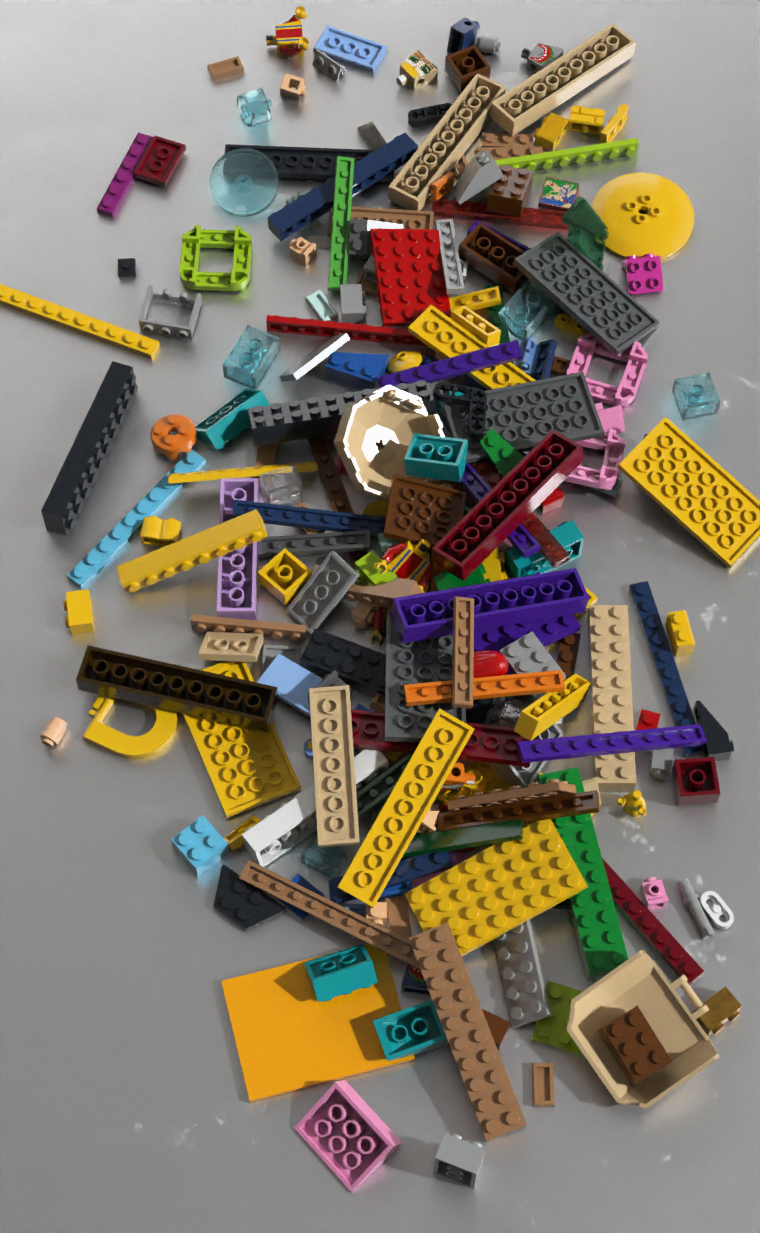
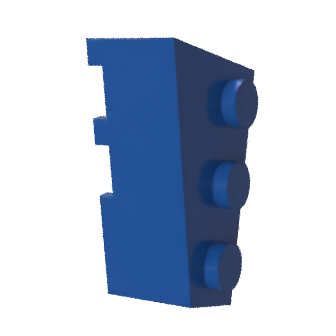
(356, 369)

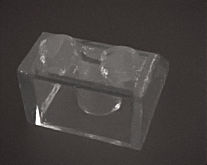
(507, 710)

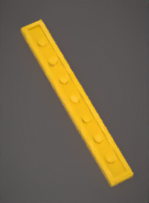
(236, 472)

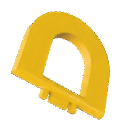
(129, 746)

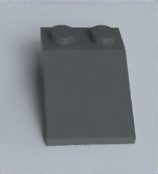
(360, 238)

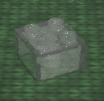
(282, 487)

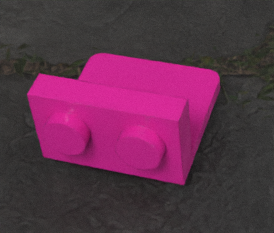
(643, 274)

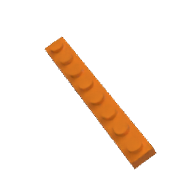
(487, 687)

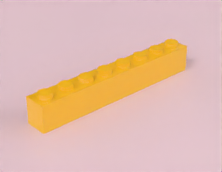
(192, 551)

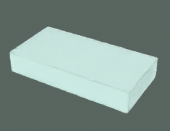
(321, 306)

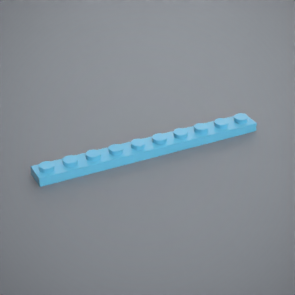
(132, 522)

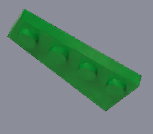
(500, 452)

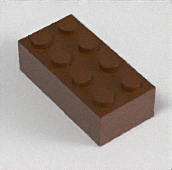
(492, 257)

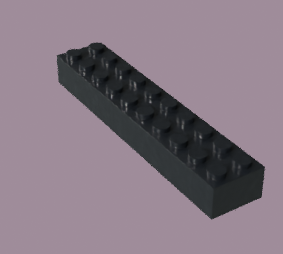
(318, 415)
(89, 449)
(362, 668)

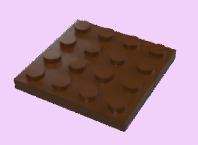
(421, 510)

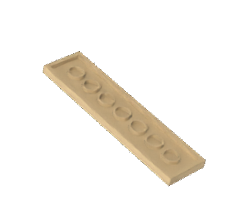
(334, 766)

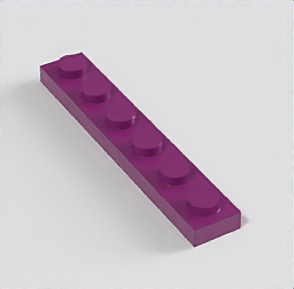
(123, 176)

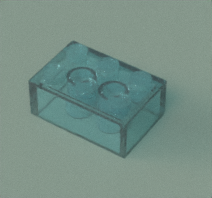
(251, 357)

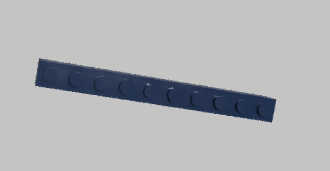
(320, 199)

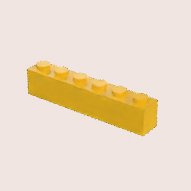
(552, 707)

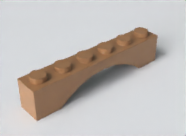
(381, 594)

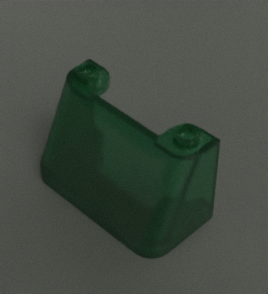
(586, 230)

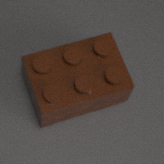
(510, 192)
(634, 1046)

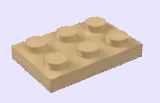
(231, 647)

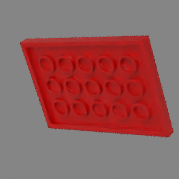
(408, 274)

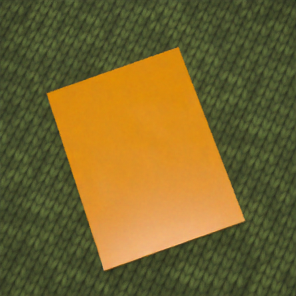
(299, 1043)

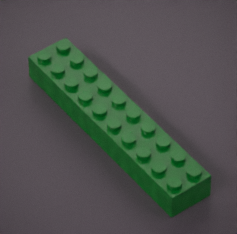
(592, 908)

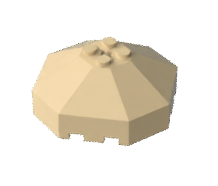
(388, 417)

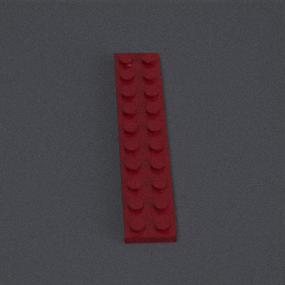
(485, 744)

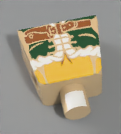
(417, 71)

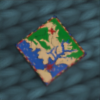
(558, 194)

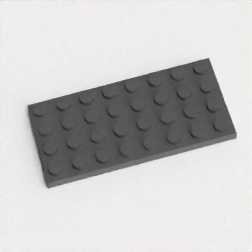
(586, 293)
(529, 412)
(413, 664)

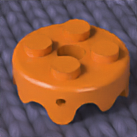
(173, 444)

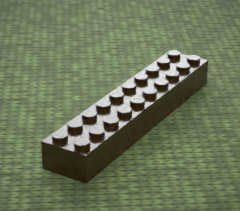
(177, 688)

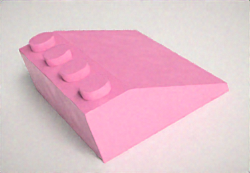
(347, 1135)

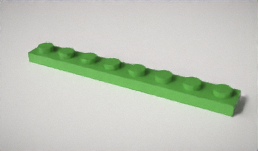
(340, 223)

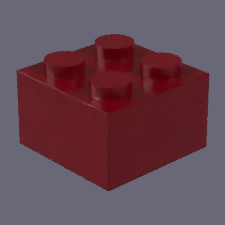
(696, 781)

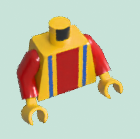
(289, 36)
(408, 562)

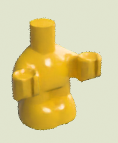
(633, 804)

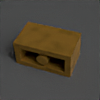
(722, 1007)

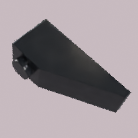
(717, 738)

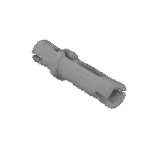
(692, 900)

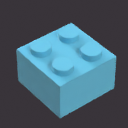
(200, 846)

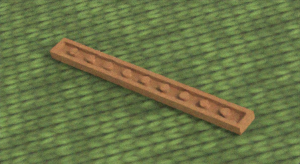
(329, 912)

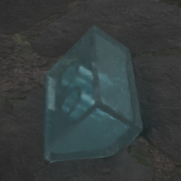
(527, 311)

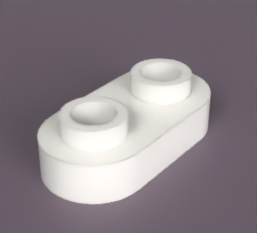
(717, 910)

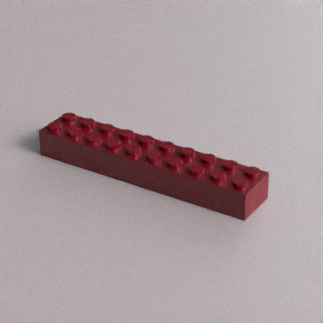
(507, 505)

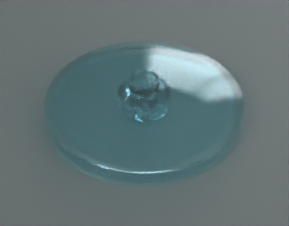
(244, 182)

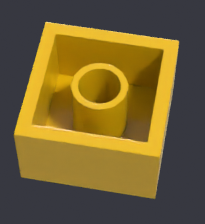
(284, 576)

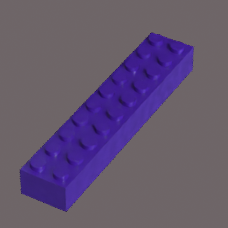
(495, 604)

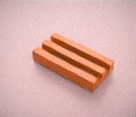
(442, 186)

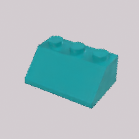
(436, 457)
(341, 973)

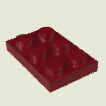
(159, 161)

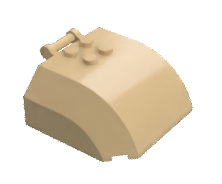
(642, 984)

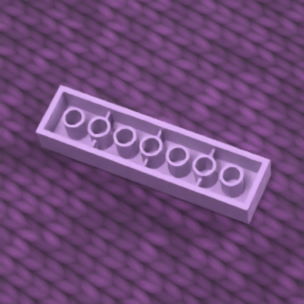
(239, 567)

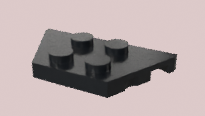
(243, 902)

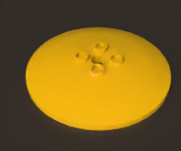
(659, 231)

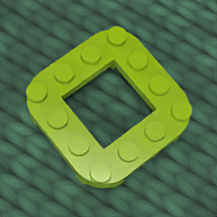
(215, 281)

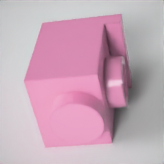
(653, 900)

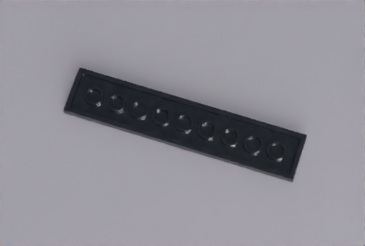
(307, 161)

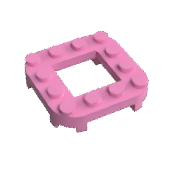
(602, 392)
(609, 473)

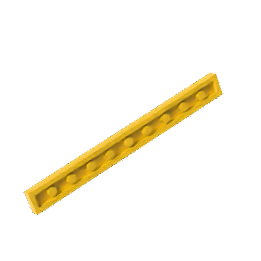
(78, 322)

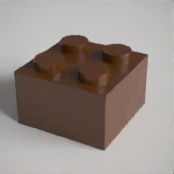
(464, 65)

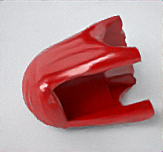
(489, 663)

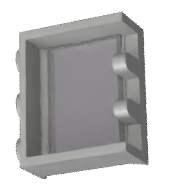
(169, 314)

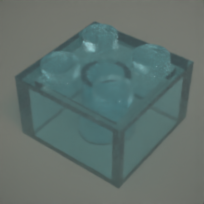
(695, 396)

